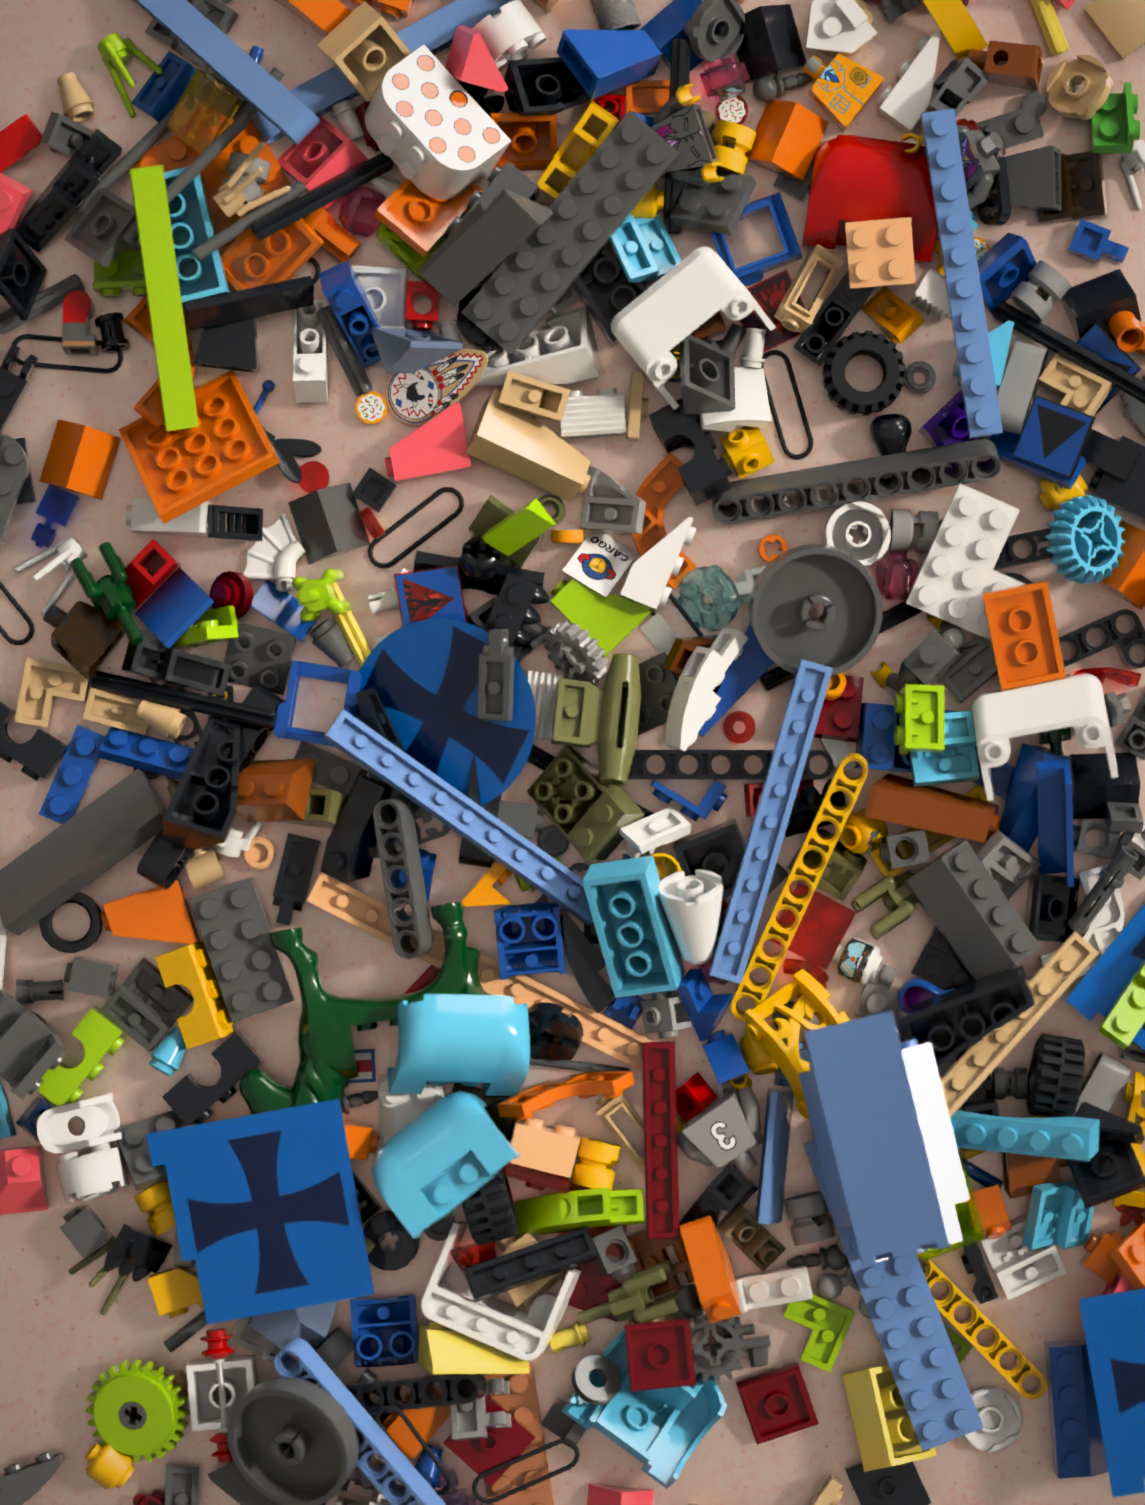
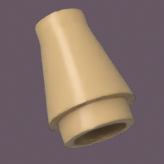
(74, 99)
(163, 719)

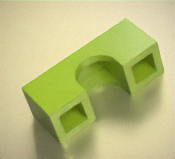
(98, 1038)

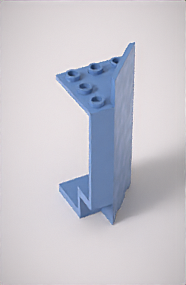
(883, 1138)

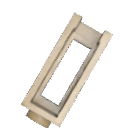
(793, 315)
(607, 1108)

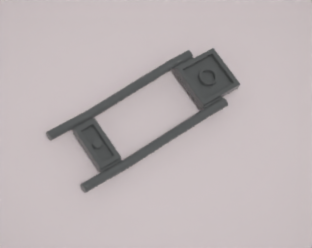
(111, 221)

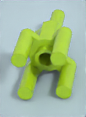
(319, 595)

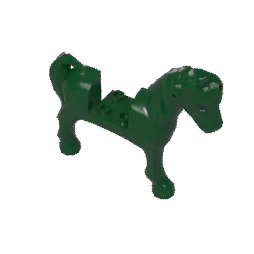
(326, 1019)

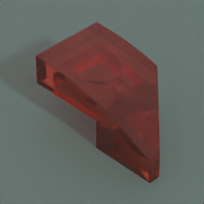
(1118, 675)

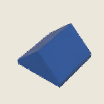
(671, 25)
(1004, 268)

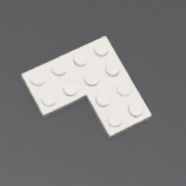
(964, 559)

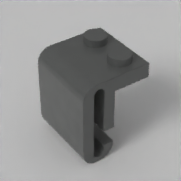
(26, 1047)

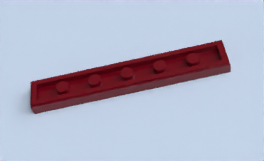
(660, 1140)

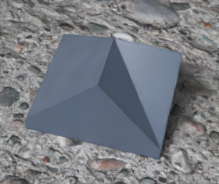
(412, 349)
(306, 1323)

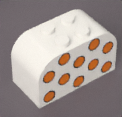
(433, 127)

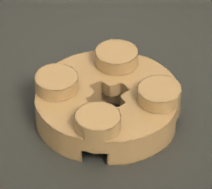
(1086, 101)

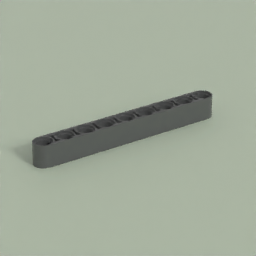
(870, 487)

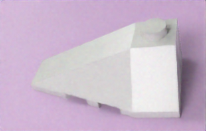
(553, 354)

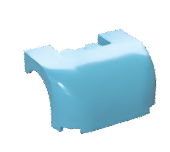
(462, 1042)
(440, 1160)
(651, 1425)

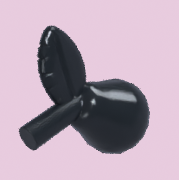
(891, 434)

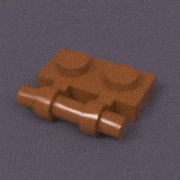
(653, 1252)

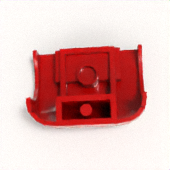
(866, 182)

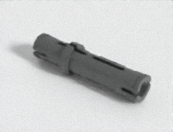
(1124, 861)

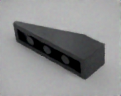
(375, 717)

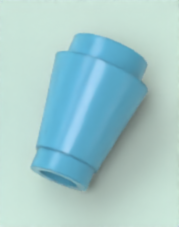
(169, 1053)

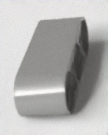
(1020, 385)
(1103, 1082)

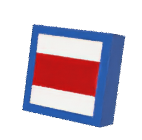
(366, 1066)

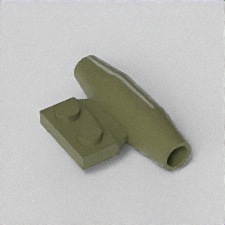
(603, 717)

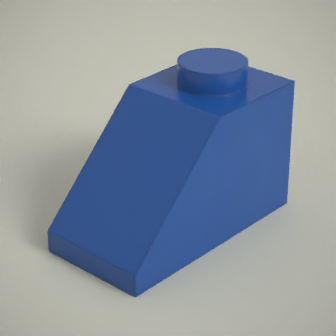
(724, 1056)

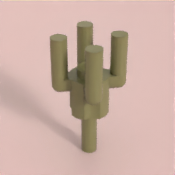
(896, 898)
(636, 1298)

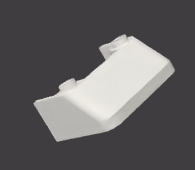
(677, 308)
(1038, 709)
(491, 1320)

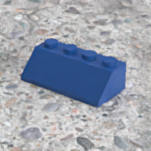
(1073, 1411)

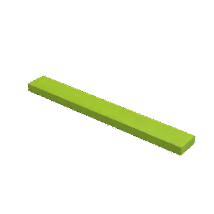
(163, 297)

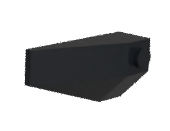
(543, 87)
(208, 790)

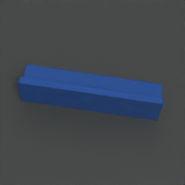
(1055, 818)

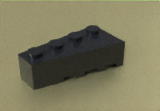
(606, 290)
(967, 1013)

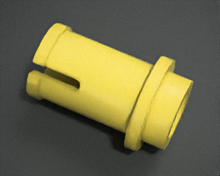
(570, 1337)

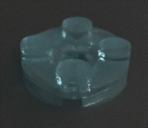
(721, 589)

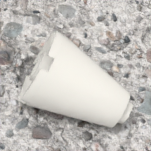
(693, 912)

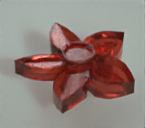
(1129, 1213)

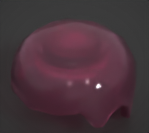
(358, 211)

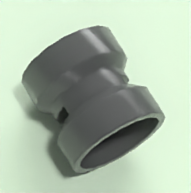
(1014, 1079)

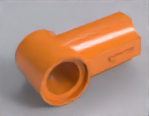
(337, 240)
(1134, 338)

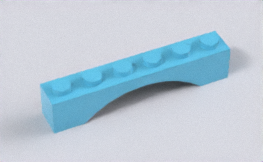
(1046, 1137)

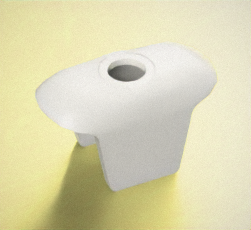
(98, 1119)

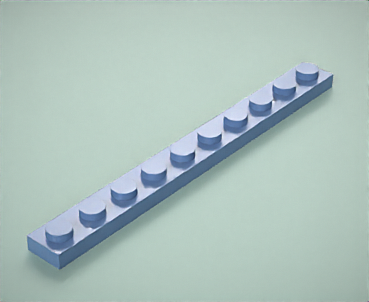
(961, 273)
(460, 813)
(770, 821)

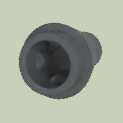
(331, 641)

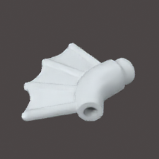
(275, 555)

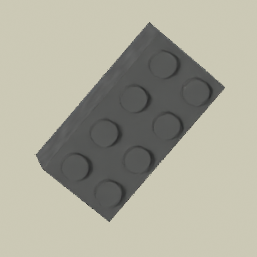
(241, 949)

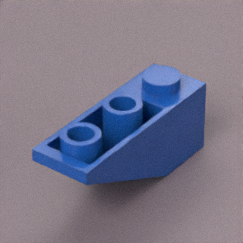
(352, 310)

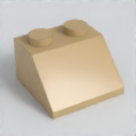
(363, 49)

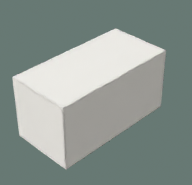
(837, 750)

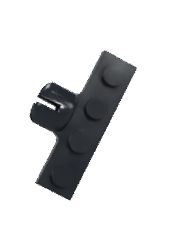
(478, 566)

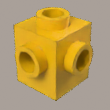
(746, 451)

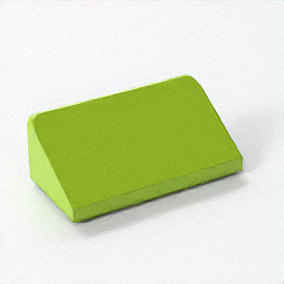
(519, 528)

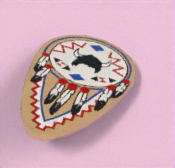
(428, 392)

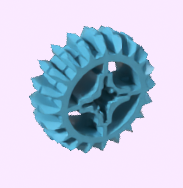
(1085, 539)

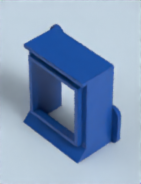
(754, 271)
(286, 709)

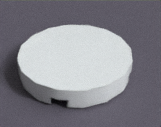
(999, 1416)

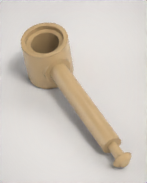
(204, 865)

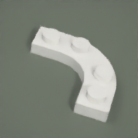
(1106, 924)

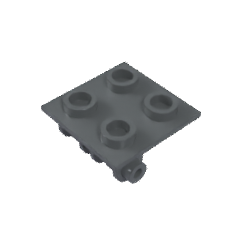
(260, 657)
(656, 692)

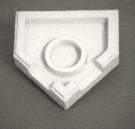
(838, 27)

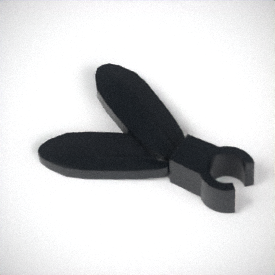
(286, 449)

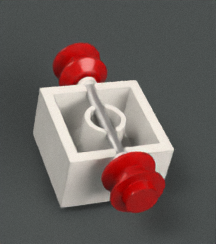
(218, 1387)

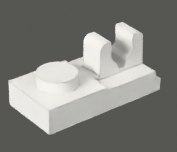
(654, 831)

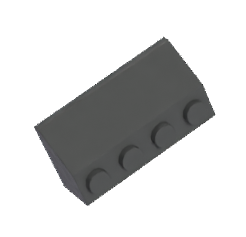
(972, 913)

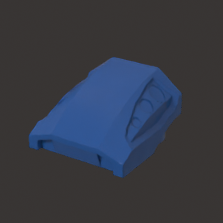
(524, 944)
(385, 1331)

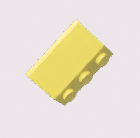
(451, 1352)
(881, 1420)

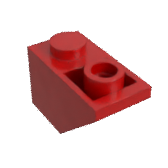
(149, 571)

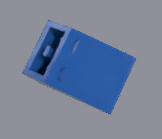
(877, 739)

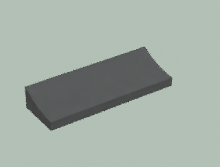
(79, 851)

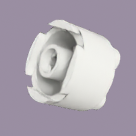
(510, 33)
(874, 529)
(92, 1173)

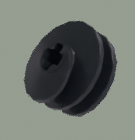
(383, 1256)

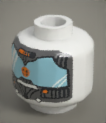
(858, 961)

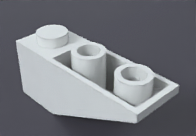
(914, 90)
(310, 355)
(651, 572)

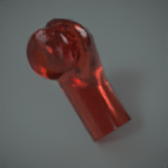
(792, 966)

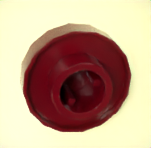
(232, 590)

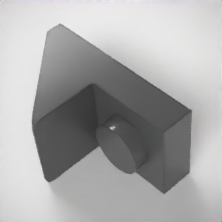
(64, 135)

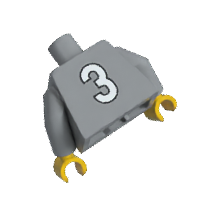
(724, 1130)

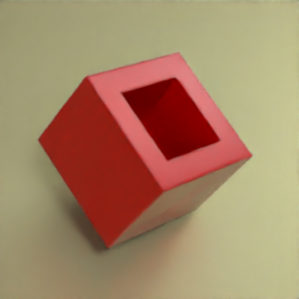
(693, 1097)

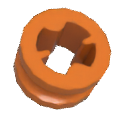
(771, 539)

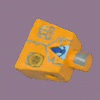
(841, 87)

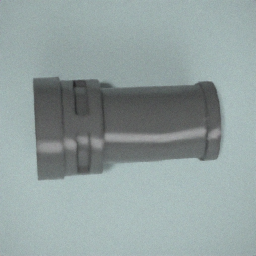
(29, 991)

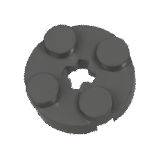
(702, 26)

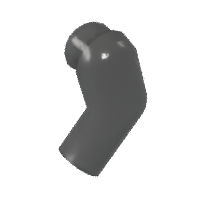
(731, 340)

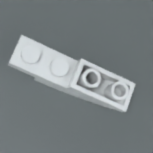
(694, 695)
(771, 1288)

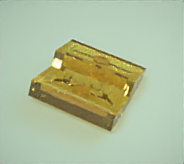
(202, 111)

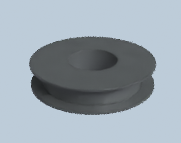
(589, 1392)

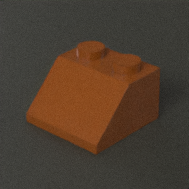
(275, 790)

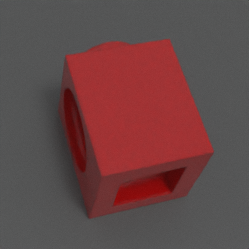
(417, 290)

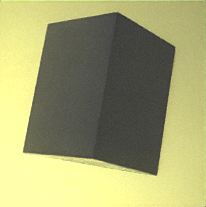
(706, 377)
(328, 522)

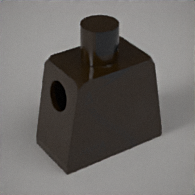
(83, 636)

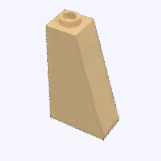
(527, 449)

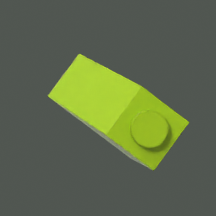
(606, 618)

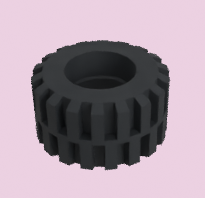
(877, 348)
(1055, 1076)
(491, 1211)

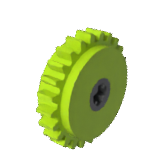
(143, 1430)

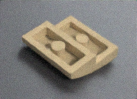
(1120, 22)

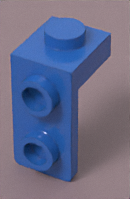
(712, 800)

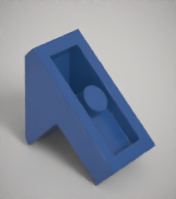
(701, 1006)

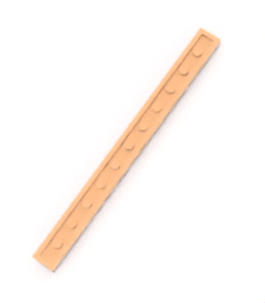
(374, 918)

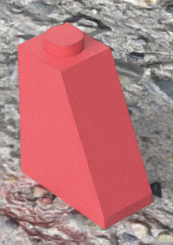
(432, 449)

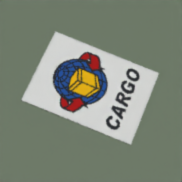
(600, 562)

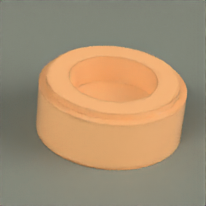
(260, 854)

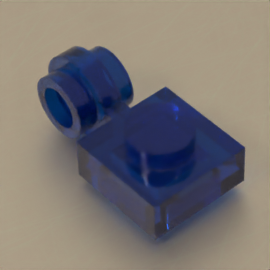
(56, 508)

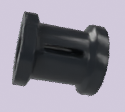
(112, 322)

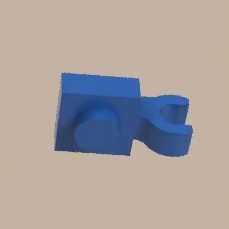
(1092, 242)

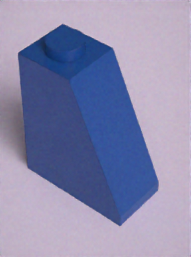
(608, 58)

